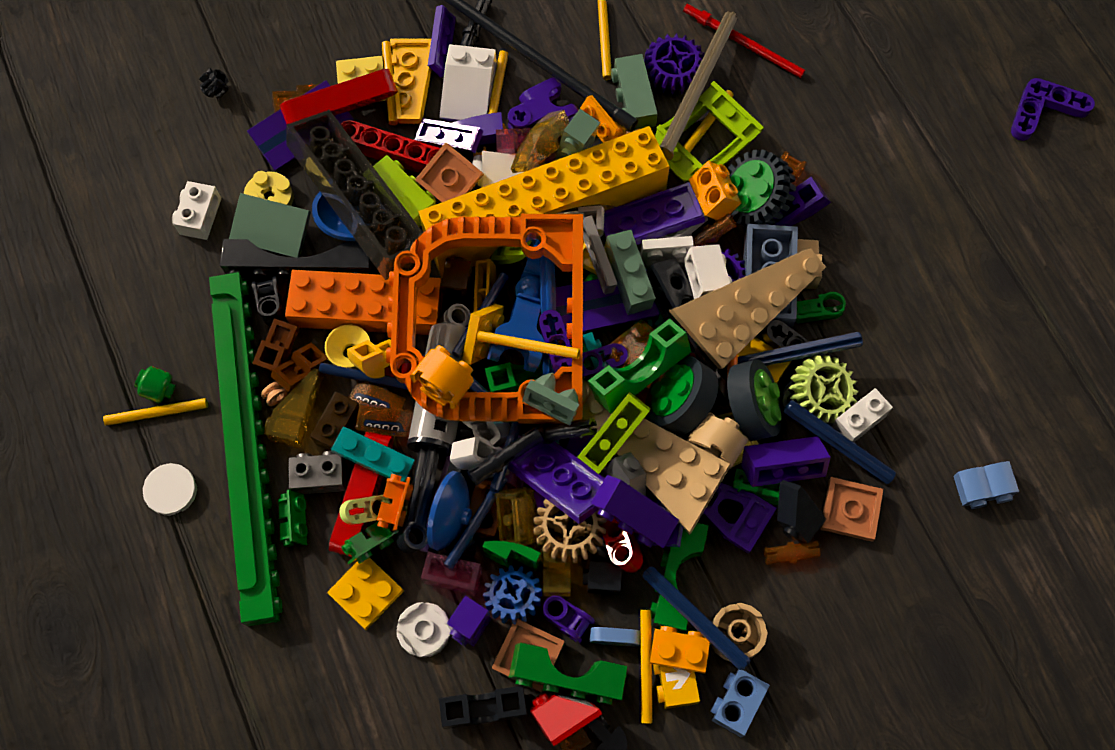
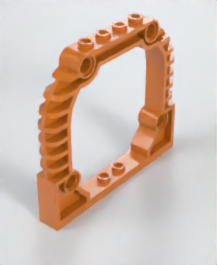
(560, 242)

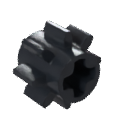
(214, 83)

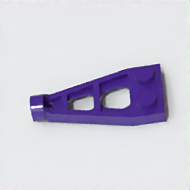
(750, 523)

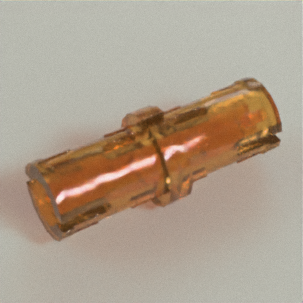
(712, 232)
(791, 552)

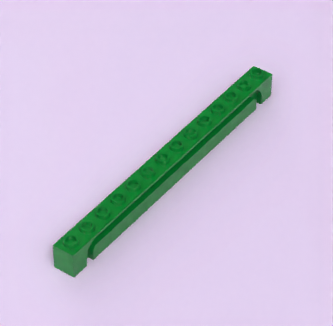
(244, 452)

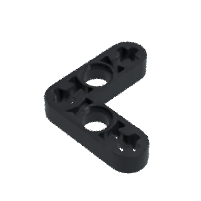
(776, 342)

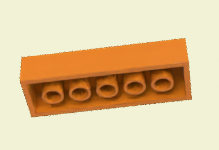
(357, 299)

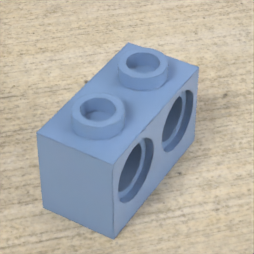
(744, 705)

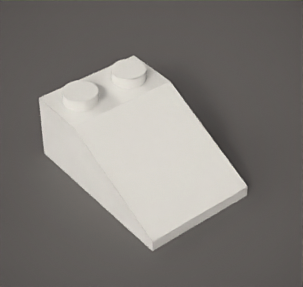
(467, 82)

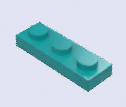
(371, 454)

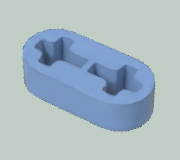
(615, 636)

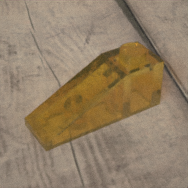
(293, 413)

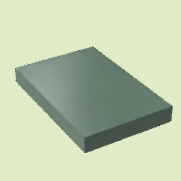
(270, 225)

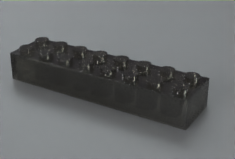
(353, 189)

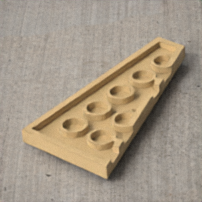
(740, 310)
(675, 469)

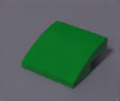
(507, 552)

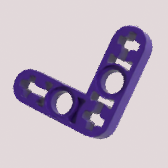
(1038, 100)
(558, 361)

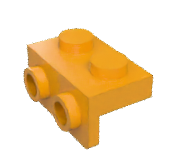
(608, 127)
(679, 650)

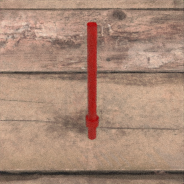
(705, 19)

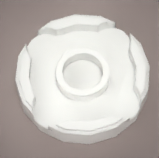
(169, 489)
(423, 629)

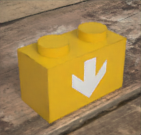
(677, 687)

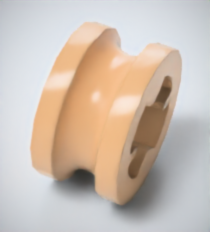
(273, 394)

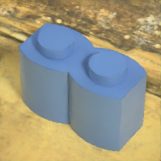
(986, 484)

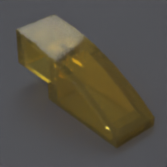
(540, 141)

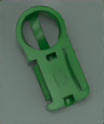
(814, 310)

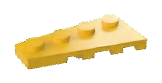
(411, 78)

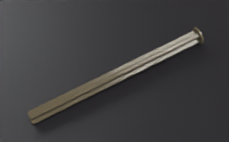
(697, 85)

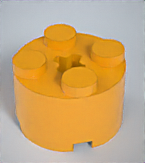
(443, 377)

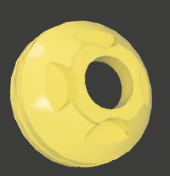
(340, 339)

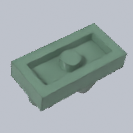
(543, 397)

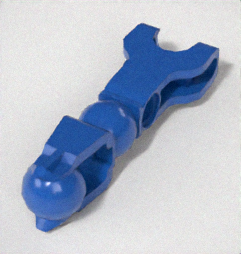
(523, 315)

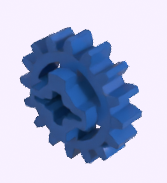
(503, 603)

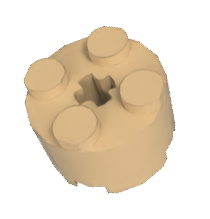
(719, 438)
(749, 621)

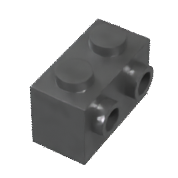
(317, 473)

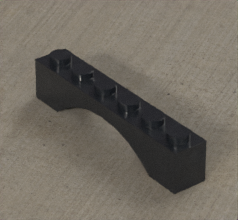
(250, 260)

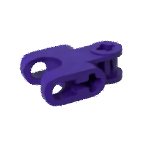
(537, 104)

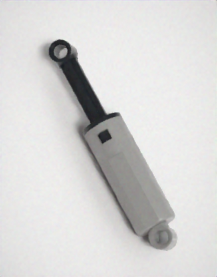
(430, 436)

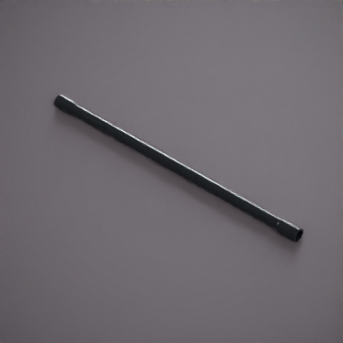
(617, 114)

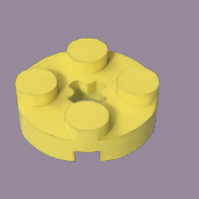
(270, 181)

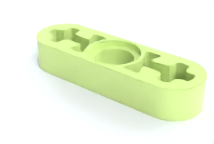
(369, 515)

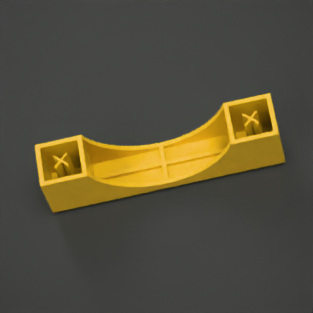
(602, 175)

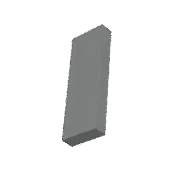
(598, 256)

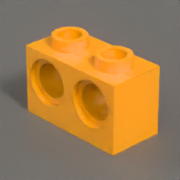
(715, 190)

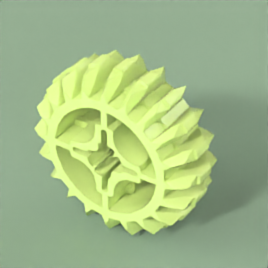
(814, 389)

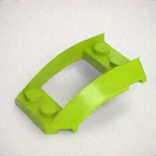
(730, 114)

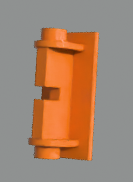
(393, 512)

